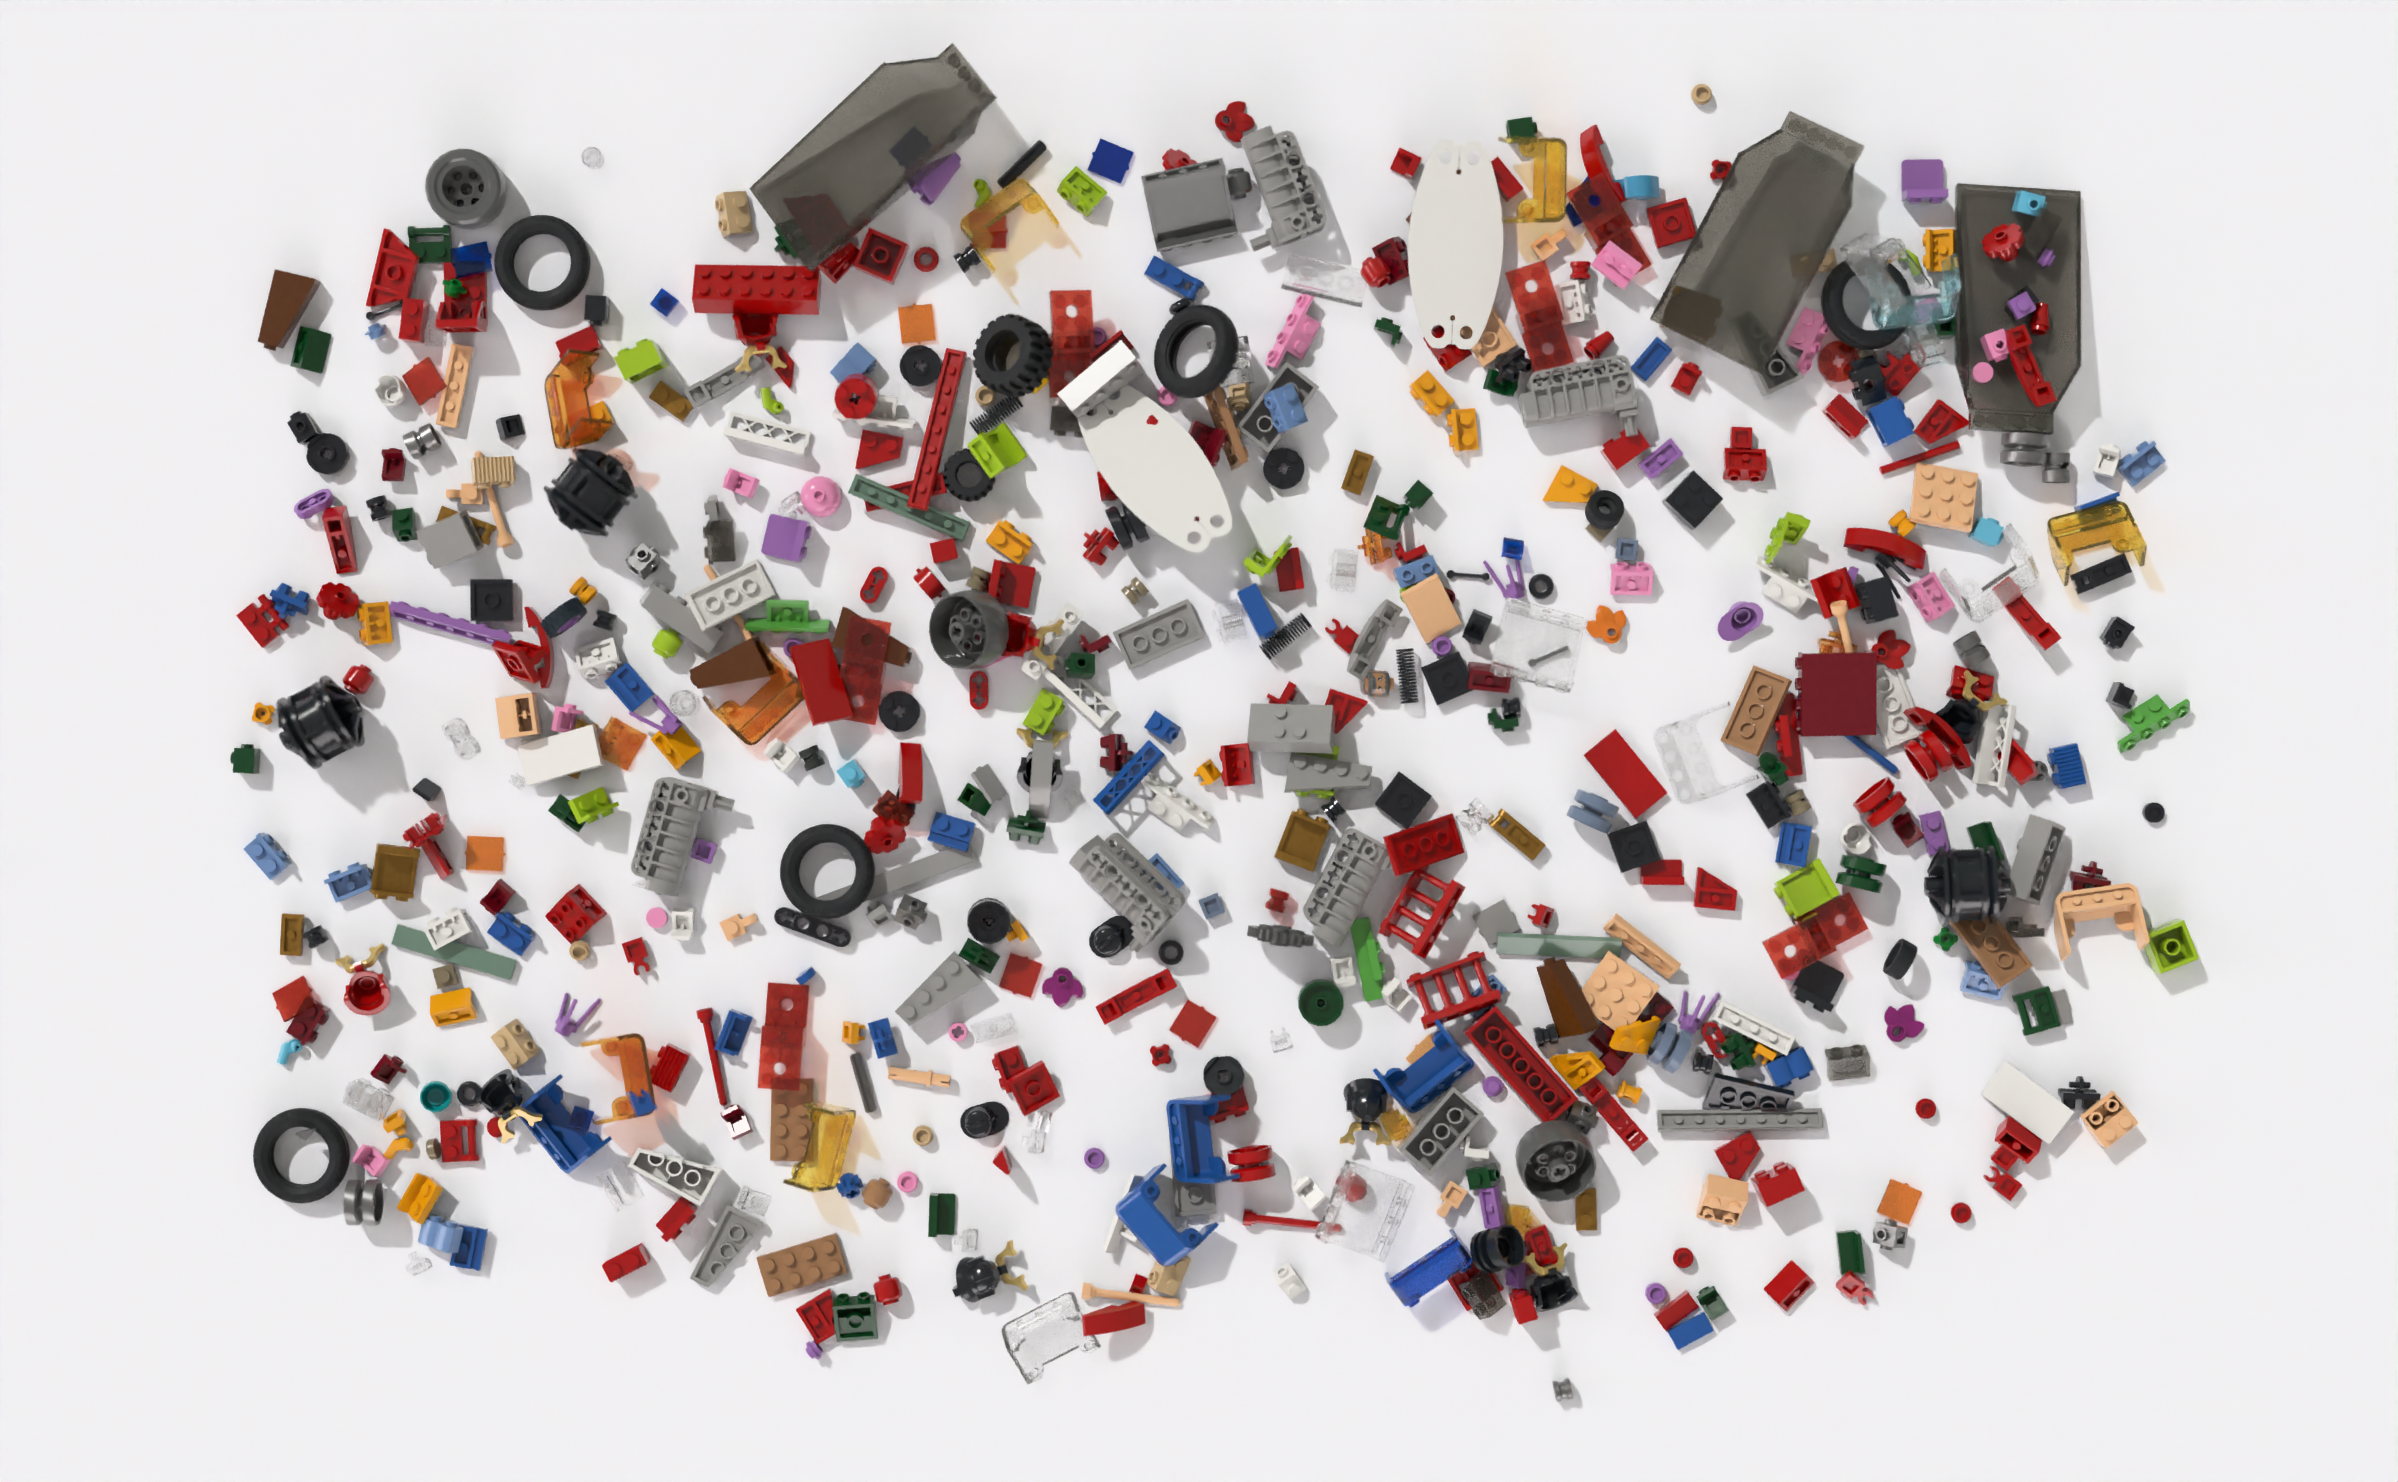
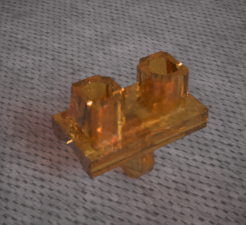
(1373, 547)
(1827, 645)

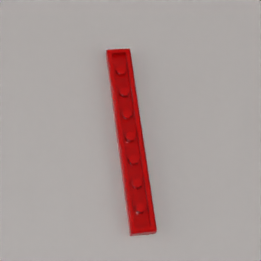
(937, 429)

